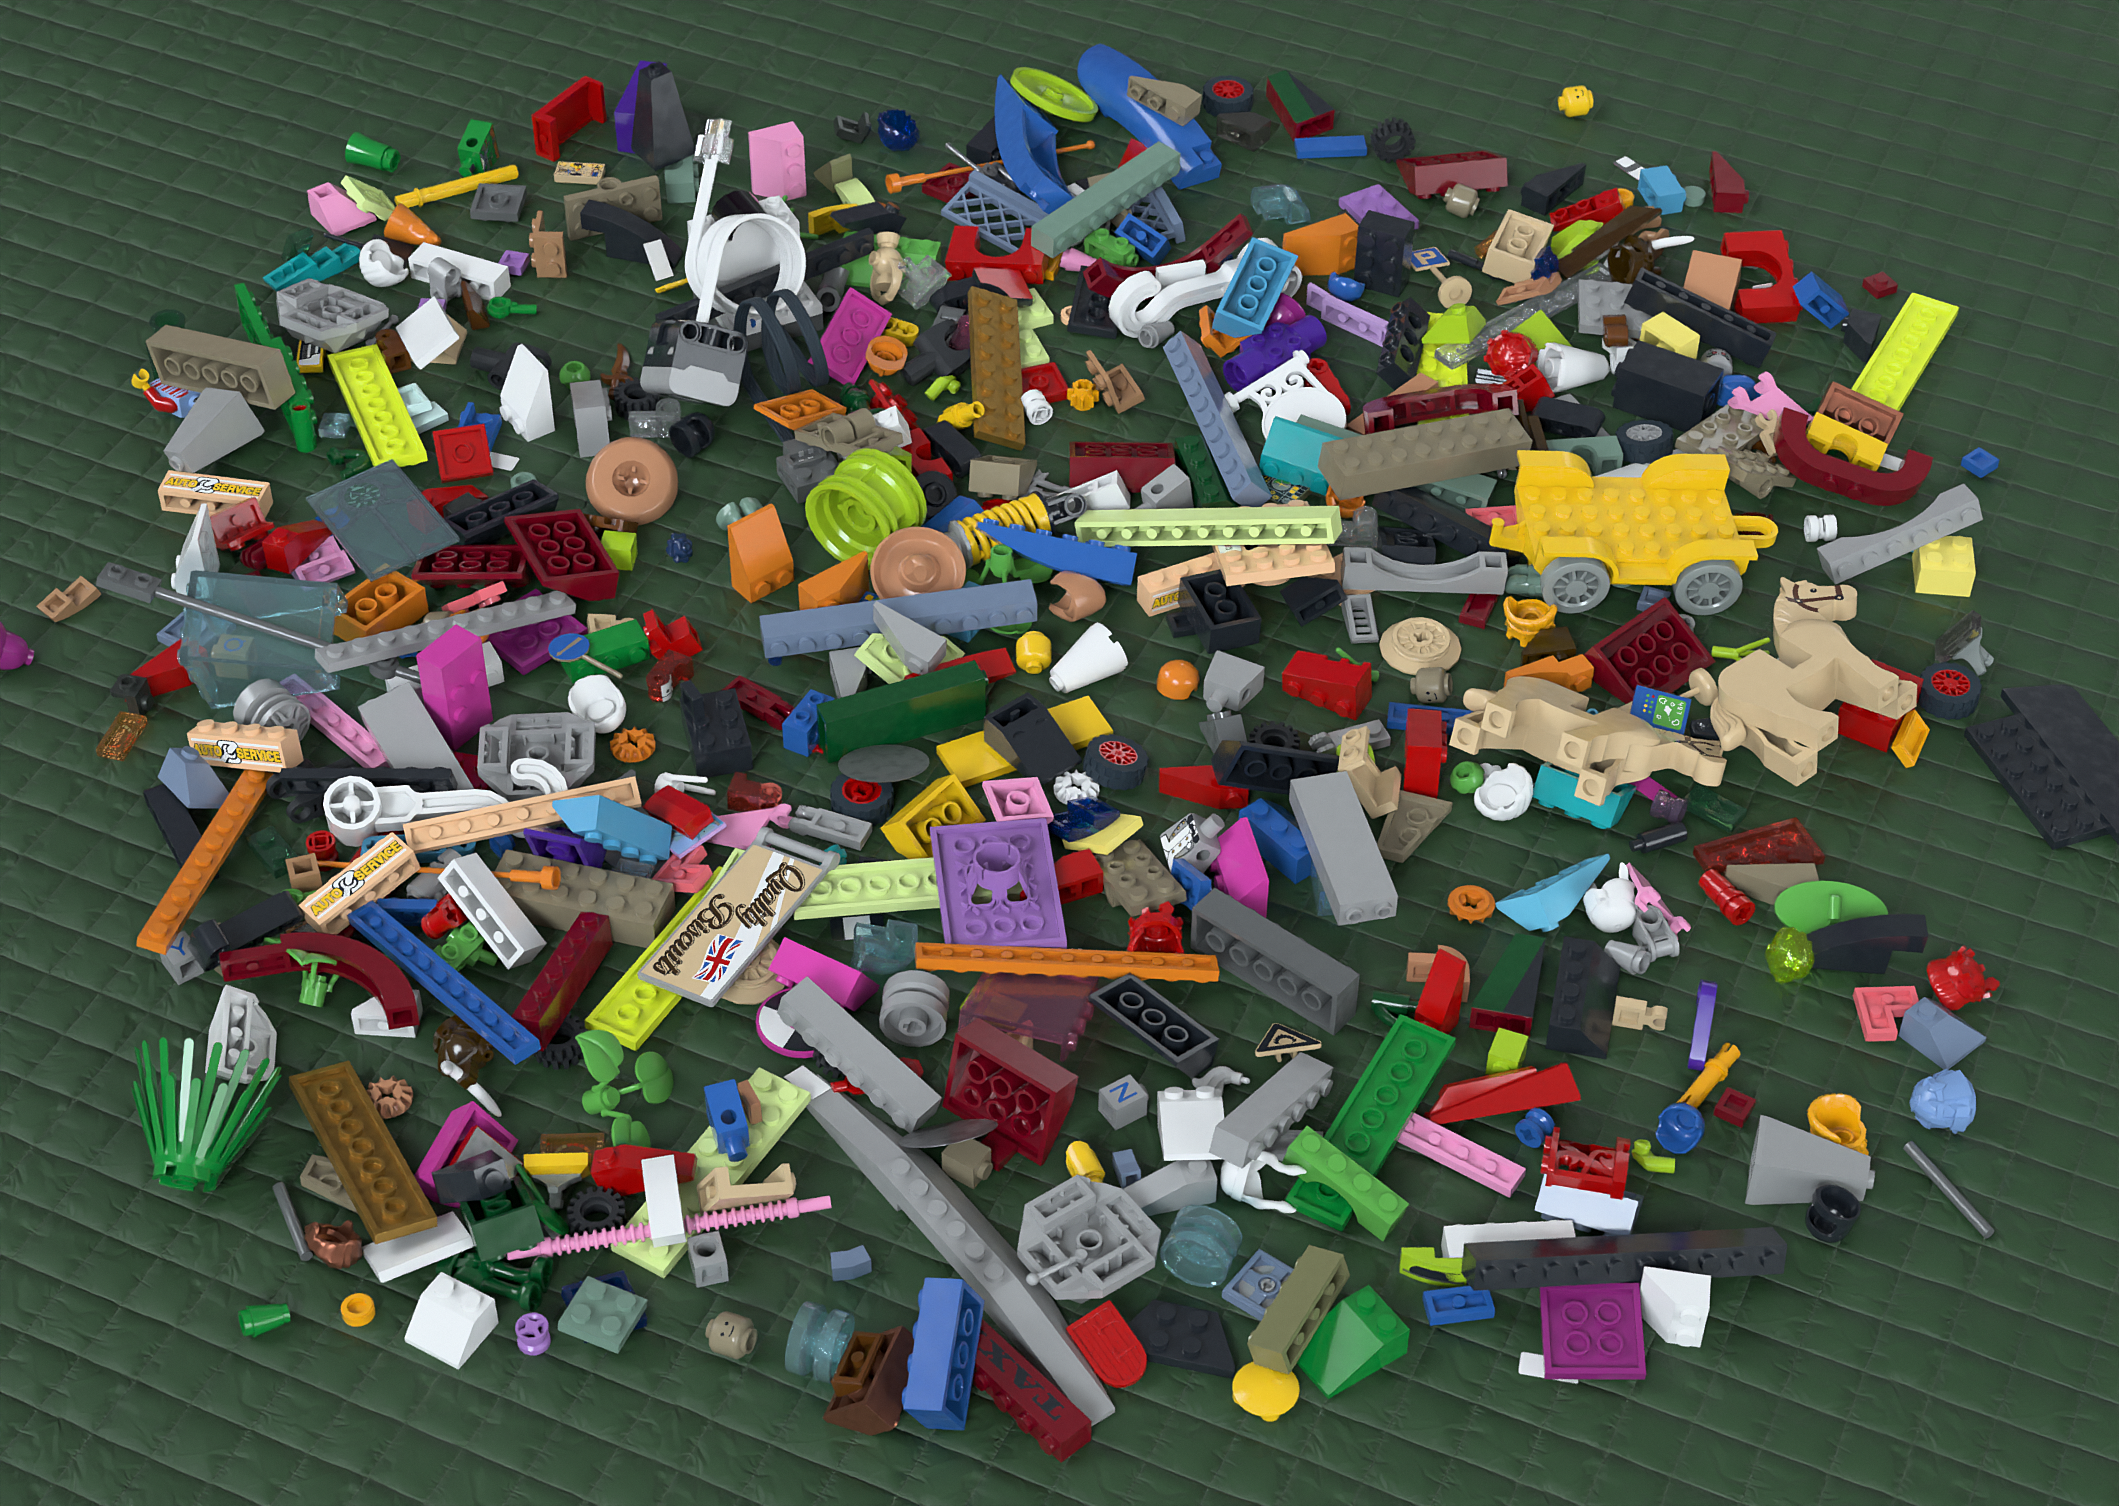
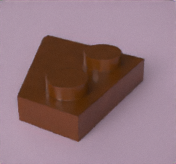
(599, 522)

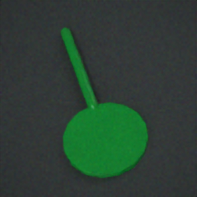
(544, 1212)

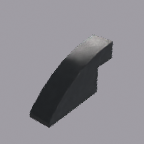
(626, 233)
(1867, 942)

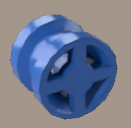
(1534, 1127)

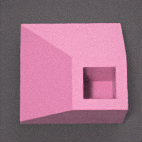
(336, 209)

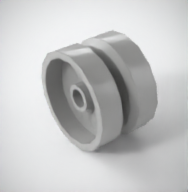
(914, 1008)

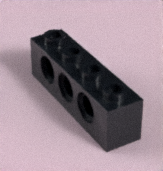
(1402, 343)

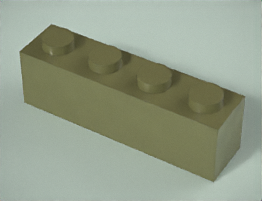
(1298, 1309)

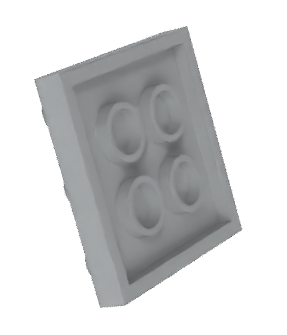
(1606, 298)

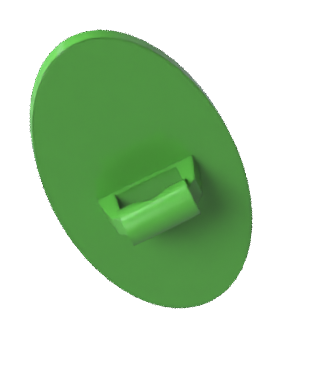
(1825, 903)

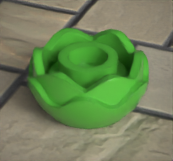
(574, 372)
(1467, 777)

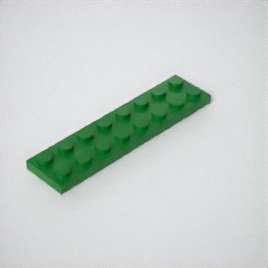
(1377, 1112)

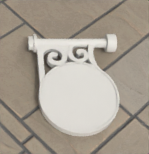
(1296, 400)

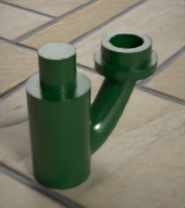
(360, 463)
(1389, 1003)

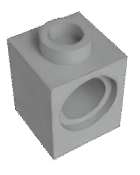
(707, 1259)

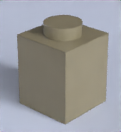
(967, 1162)

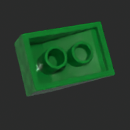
(1353, 1342)

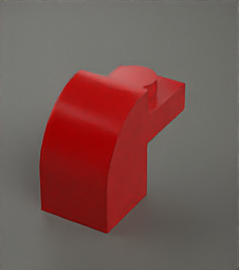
(676, 636)

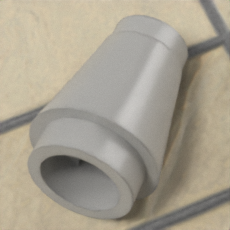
(1153, 334)
(1628, 956)

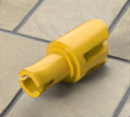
(962, 414)
(1084, 1162)

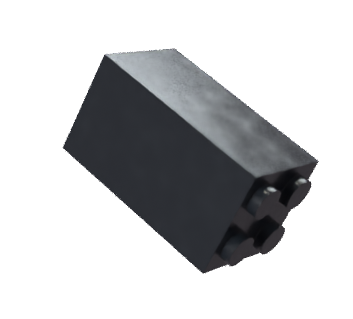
(1666, 386)

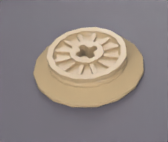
(1418, 645)
(756, 981)

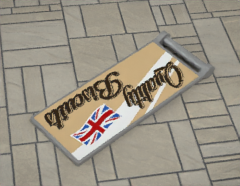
(737, 918)

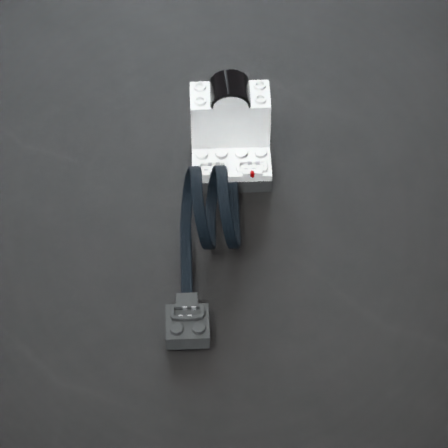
(747, 253)

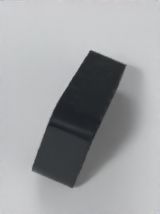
(244, 929)

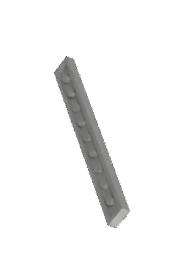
(418, 637)

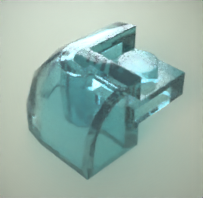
(1280, 201)
(884, 948)

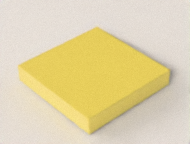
(1108, 838)

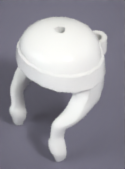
(1613, 905)
(1246, 1183)

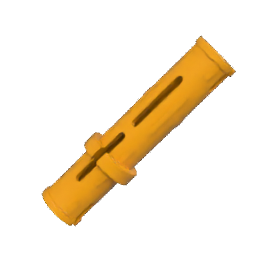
(1714, 1071)

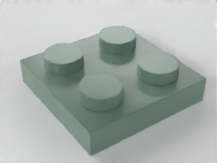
(602, 1314)

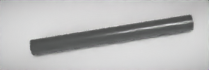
(1949, 1189)

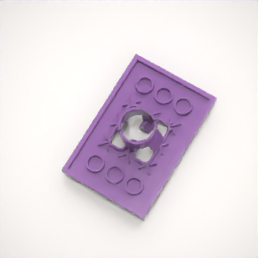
(996, 859)

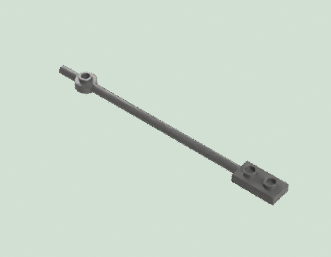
(146, 587)

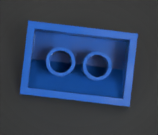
(1279, 838)

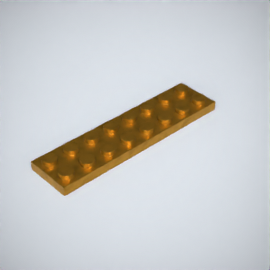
(996, 368)
(363, 1152)

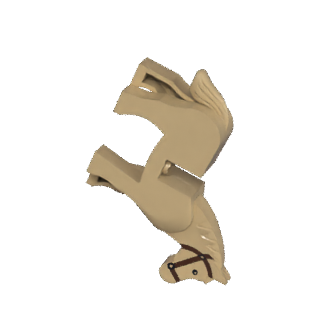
(1781, 701)
(1600, 747)

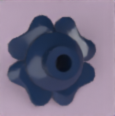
(679, 548)

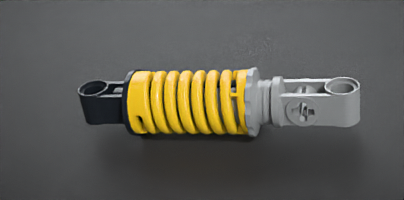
(1028, 511)

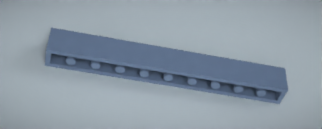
(1217, 421)
(938, 611)

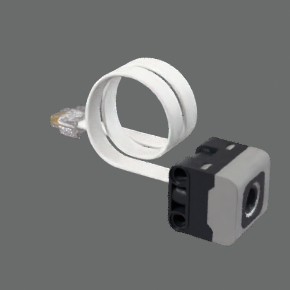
(696, 357)

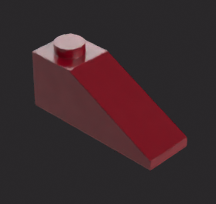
(1726, 186)

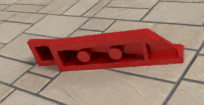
(1504, 1093)

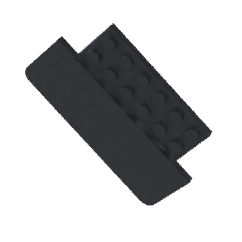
(2054, 763)

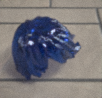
(897, 130)

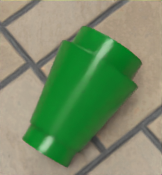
(262, 1318)

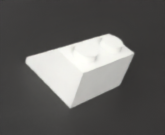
(1675, 1304)
(451, 1320)

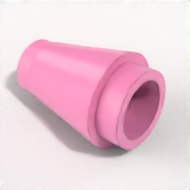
(1073, 259)

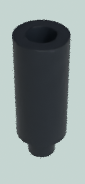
(1659, 838)

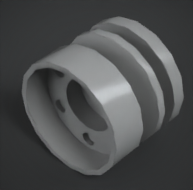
(271, 705)

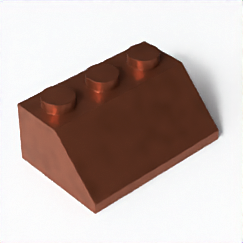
(1859, 412)
(879, 1402)

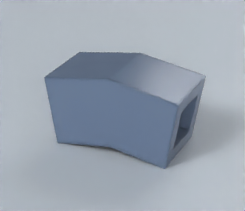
(1126, 1168)
(850, 1264)

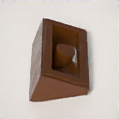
(474, 307)
(856, 1362)

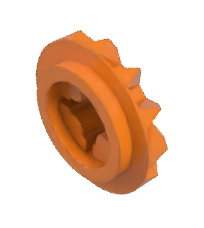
(629, 753)
(1475, 896)

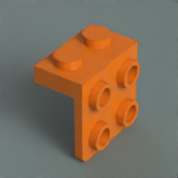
(1213, 339)

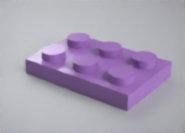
(1375, 199)

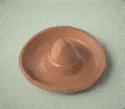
(632, 480)
(916, 563)

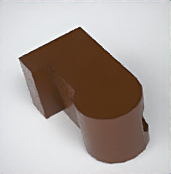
(1615, 330)
(393, 350)

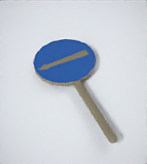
(574, 647)

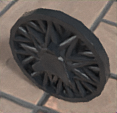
(937, 490)

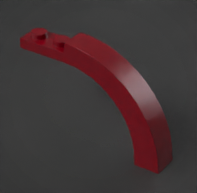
(1105, 276)
(354, 961)

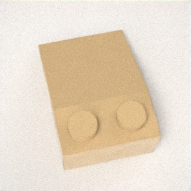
(1516, 246)

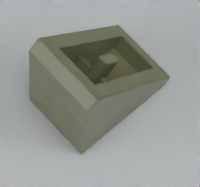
(835, 172)

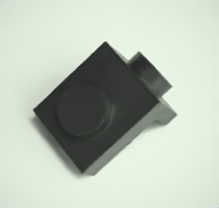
(852, 130)
(135, 691)

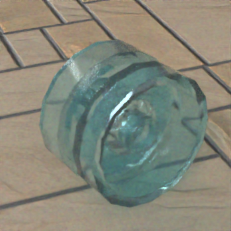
(1201, 1246)
(818, 1341)

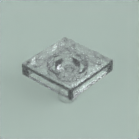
(921, 280)

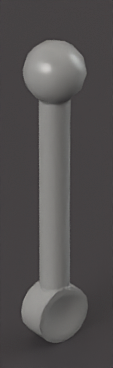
(393, 319)
(1080, 1256)

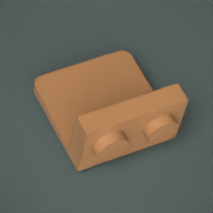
(549, 250)
(1116, 384)

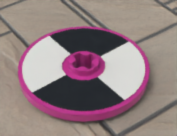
(776, 1033)

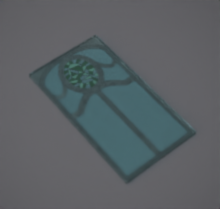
(382, 520)

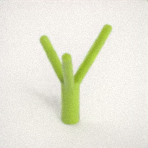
(1733, 653)

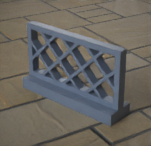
(1005, 199)
(1167, 216)

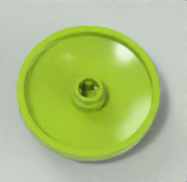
(1053, 94)

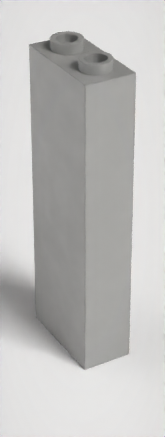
(408, 733)
(1343, 848)

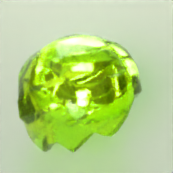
(1789, 955)

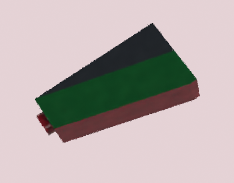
(1298, 107)
(1511, 988)

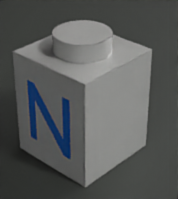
(1123, 1102)

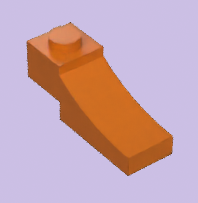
(1571, 673)

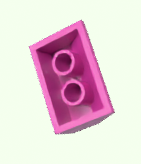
(1240, 868)
(840, 982)
(451, 1138)

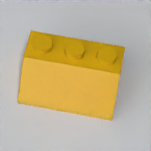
(940, 804)

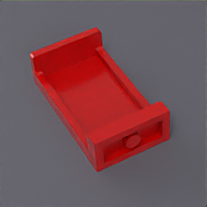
(567, 115)

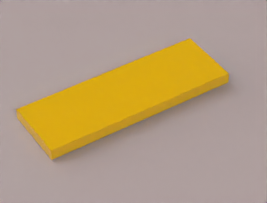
(976, 761)

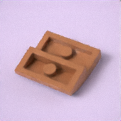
(1529, 289)

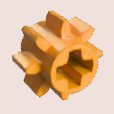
(1083, 394)

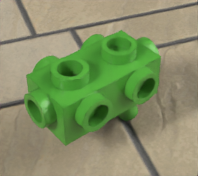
(1113, 249)
(465, 948)

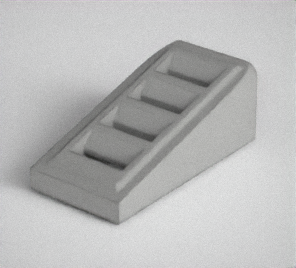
(1364, 603)

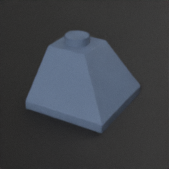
(192, 779)
(1939, 1033)

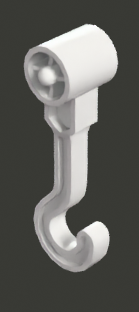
(1176, 296)
(361, 810)

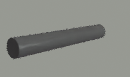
(292, 1221)

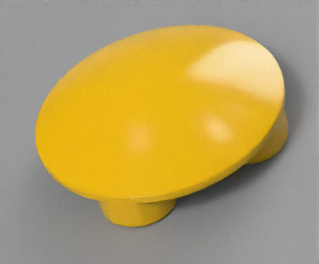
(1265, 1391)

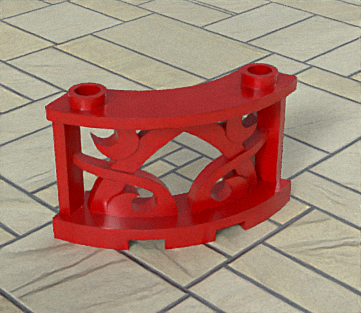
(1605, 1164)

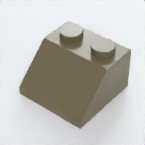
(1001, 476)

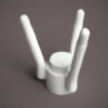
(677, 782)

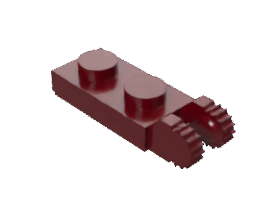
(760, 702)

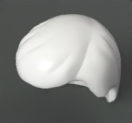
(380, 265)
(599, 701)
(1505, 793)

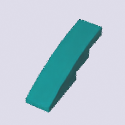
(316, 267)

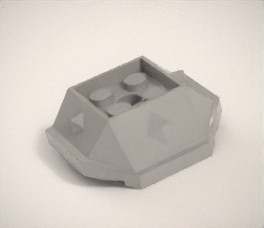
(328, 314)
(553, 737)
(1089, 1217)

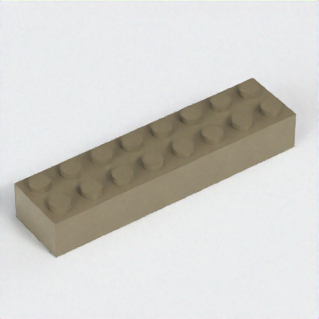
(1423, 453)

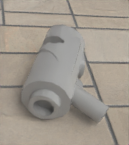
(427, 884)

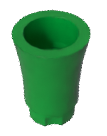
(371, 153)

